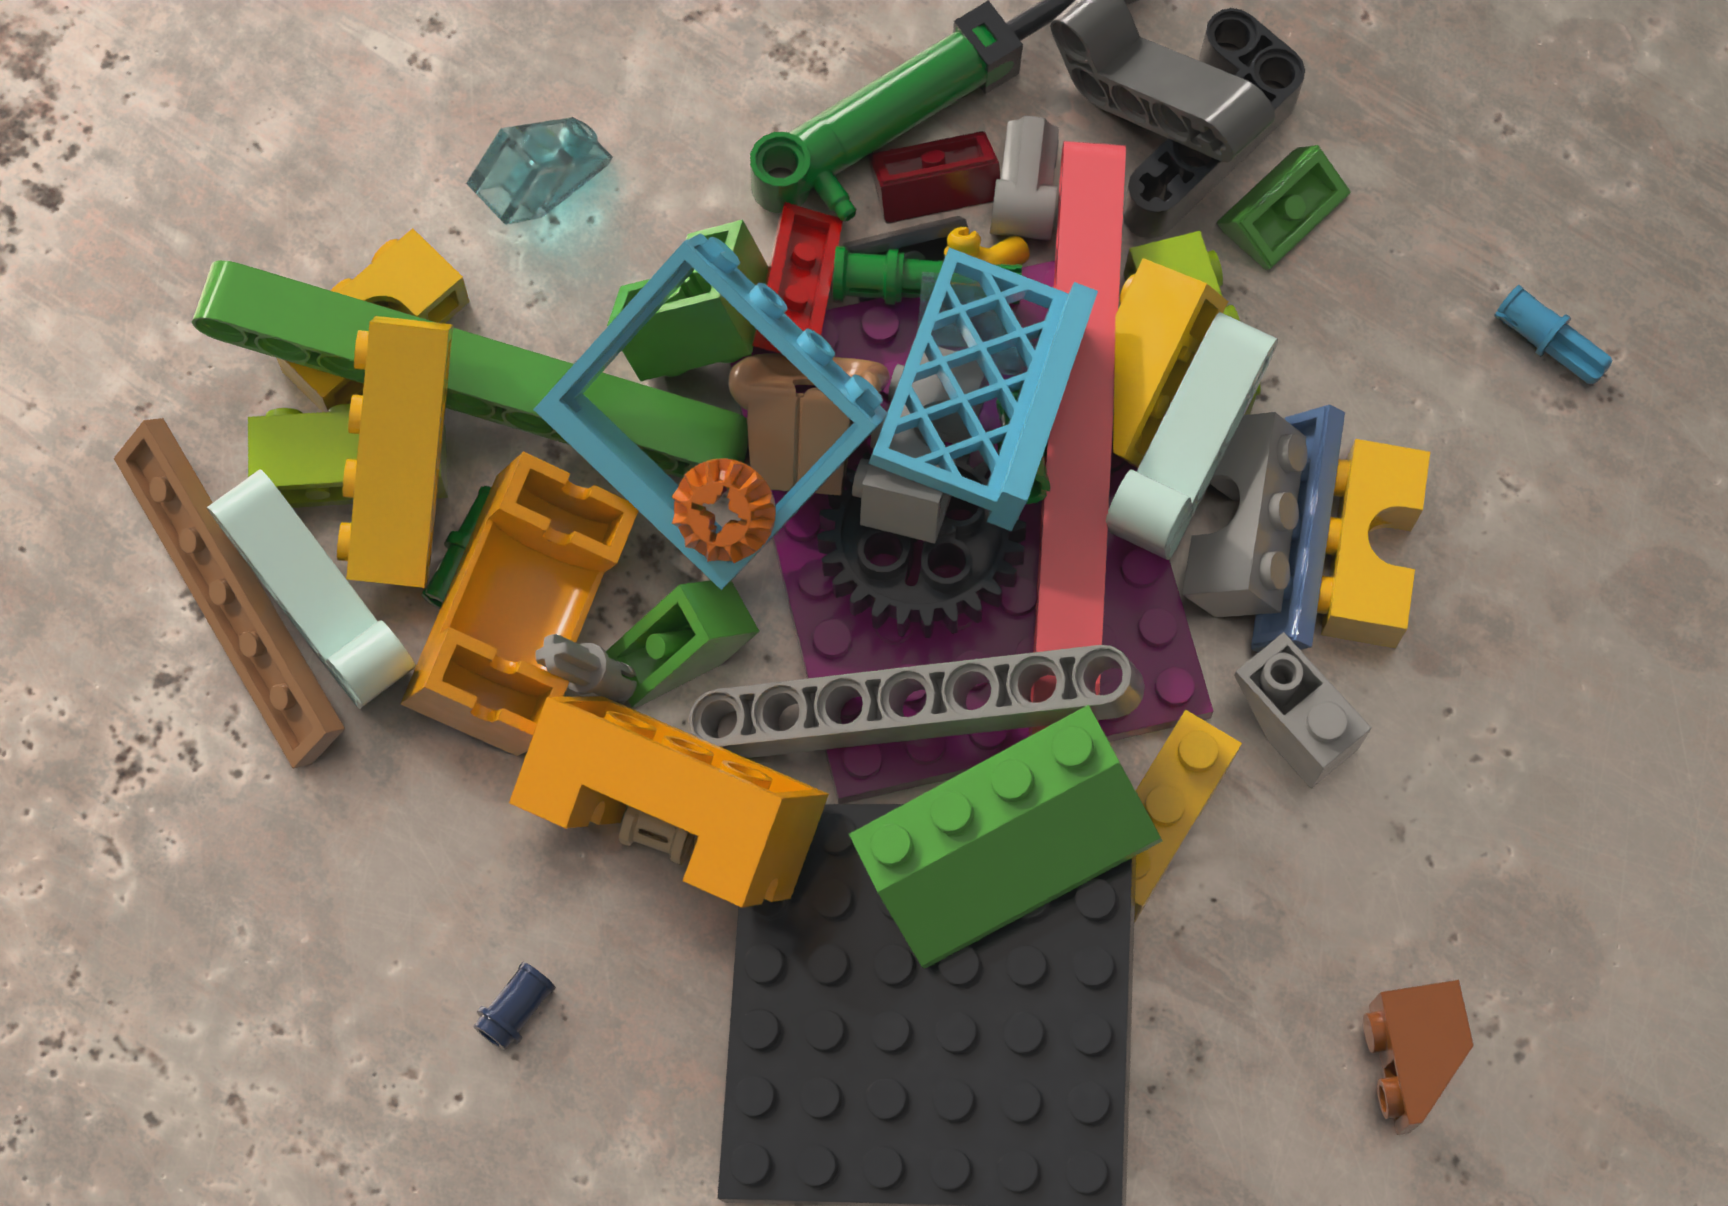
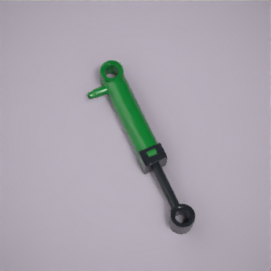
(976, 55)

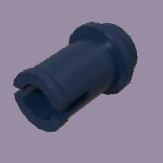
(513, 1006)

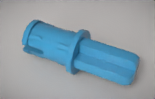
(1553, 335)

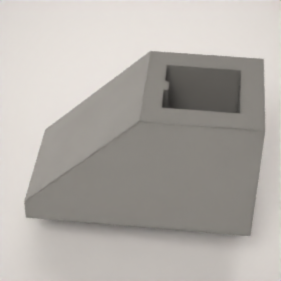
(1300, 710)

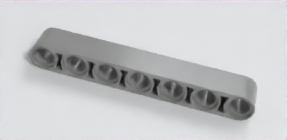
(945, 708)

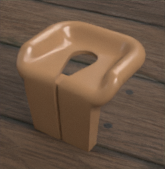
(793, 428)

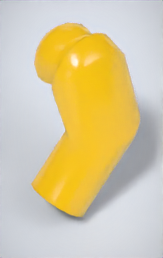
(1009, 251)

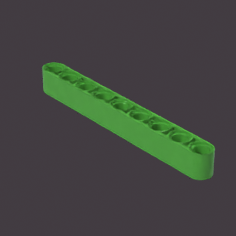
(485, 375)

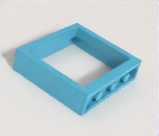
(630, 468)

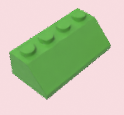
(1005, 837)

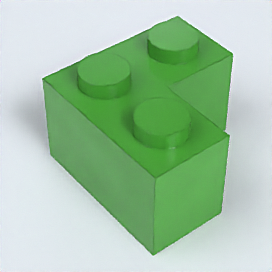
(696, 321)

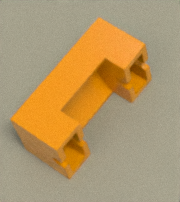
(519, 580)
(601, 756)

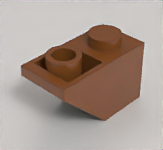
(1421, 1046)

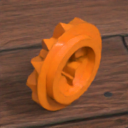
(748, 497)

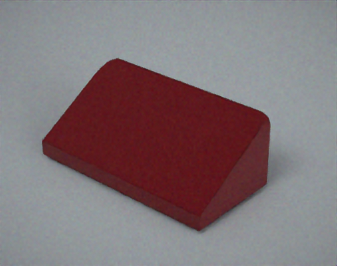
(935, 176)

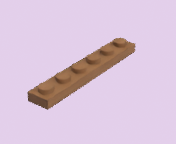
(228, 594)

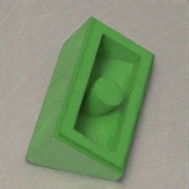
(1285, 205)

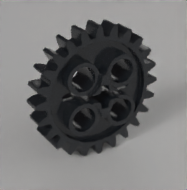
(973, 545)

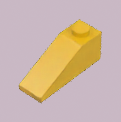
(1155, 341)

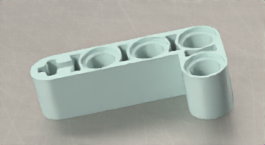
(1162, 496)
(311, 589)

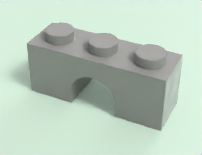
(897, 502)
(1247, 560)

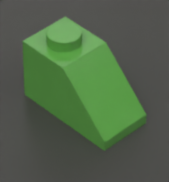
(683, 638)

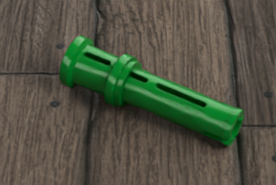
(884, 275)

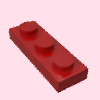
(802, 266)

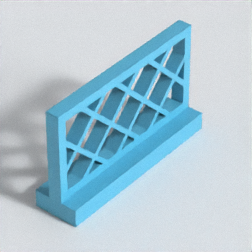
(1029, 416)

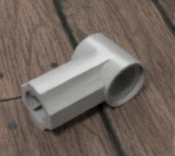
(1025, 192)

